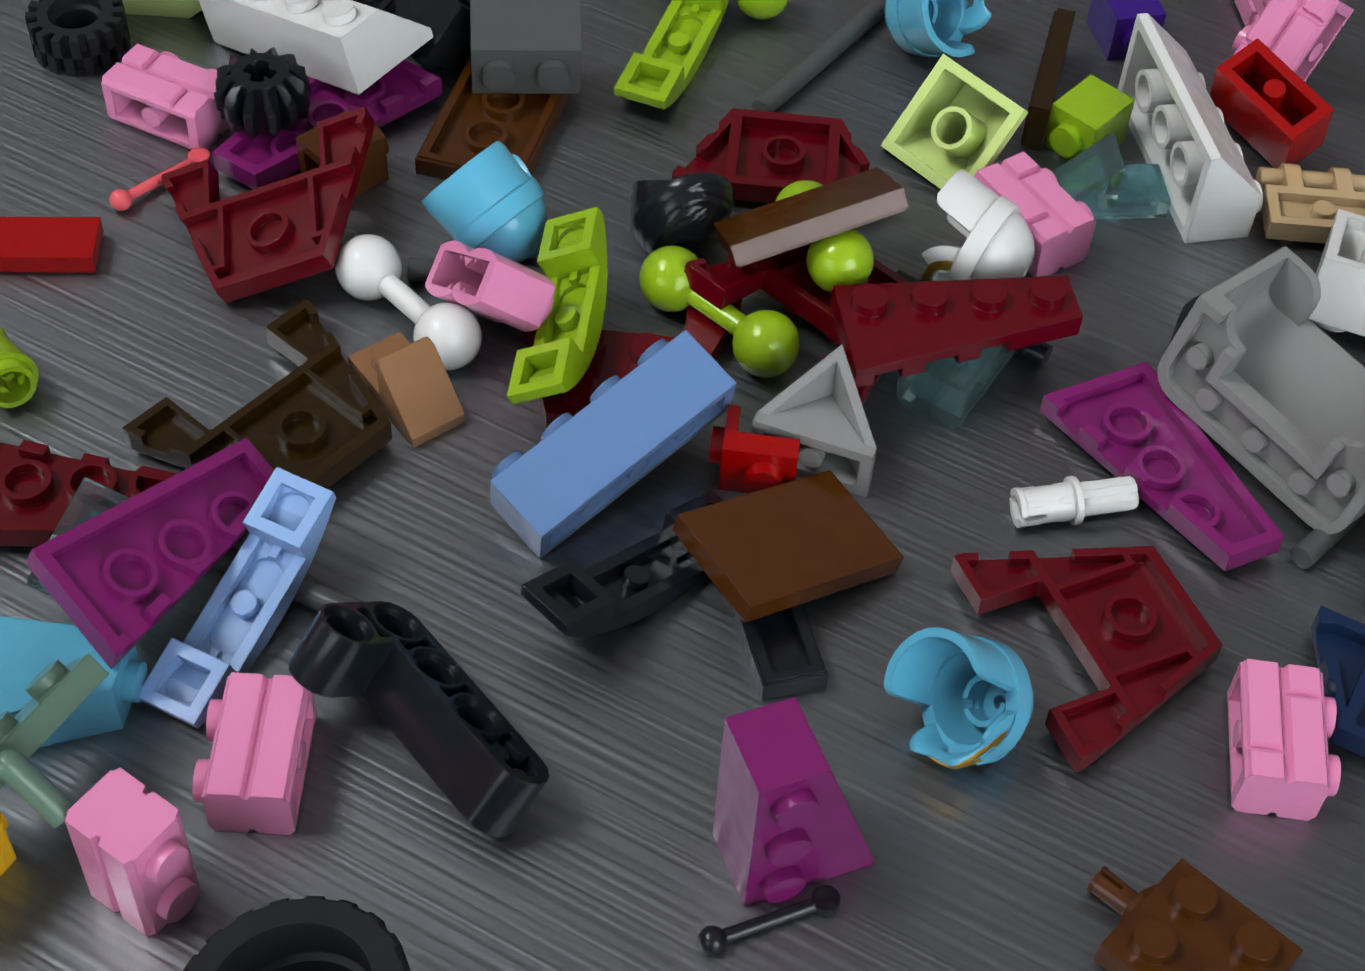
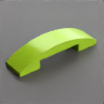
(672, 53)
(564, 344)

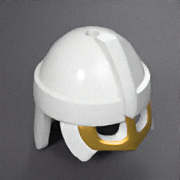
(996, 234)

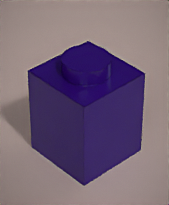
(1114, 21)

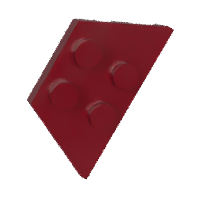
(773, 149)

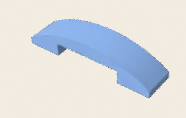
(247, 602)

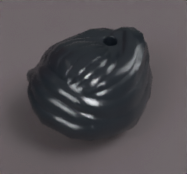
(679, 209)

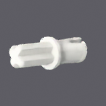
(1072, 500)

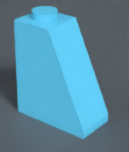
(33, 644)

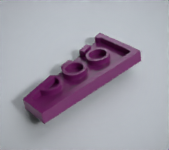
(1177, 470)
(147, 552)

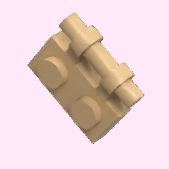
(1305, 202)

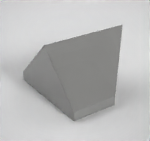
(829, 421)

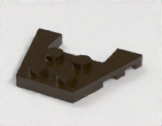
(308, 423)

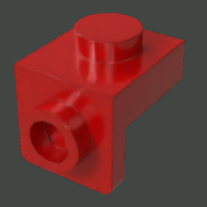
(751, 460)

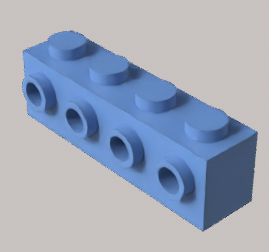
(610, 442)

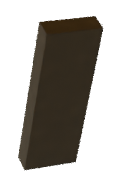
(1047, 79)

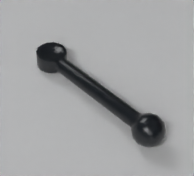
(824, 903)

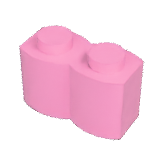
(491, 286)

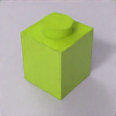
(1087, 116)

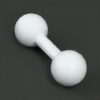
(372, 269)

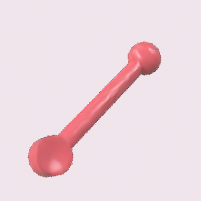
(122, 199)

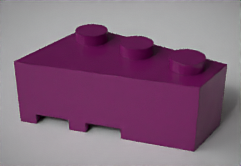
(781, 807)

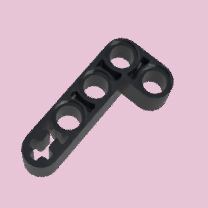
(427, 704)

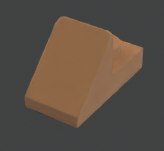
(410, 386)

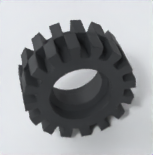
(77, 34)

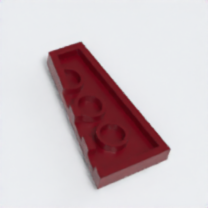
(926, 321)
(41, 485)

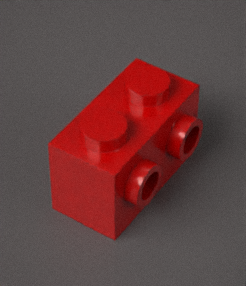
(1270, 105)

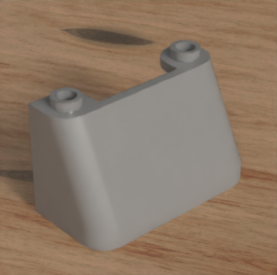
(1275, 389)

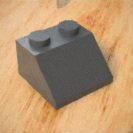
(526, 46)

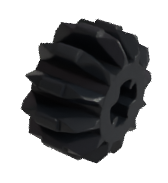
(262, 92)

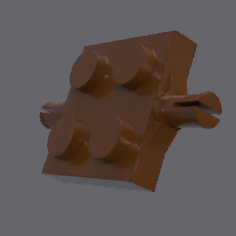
(1186, 927)

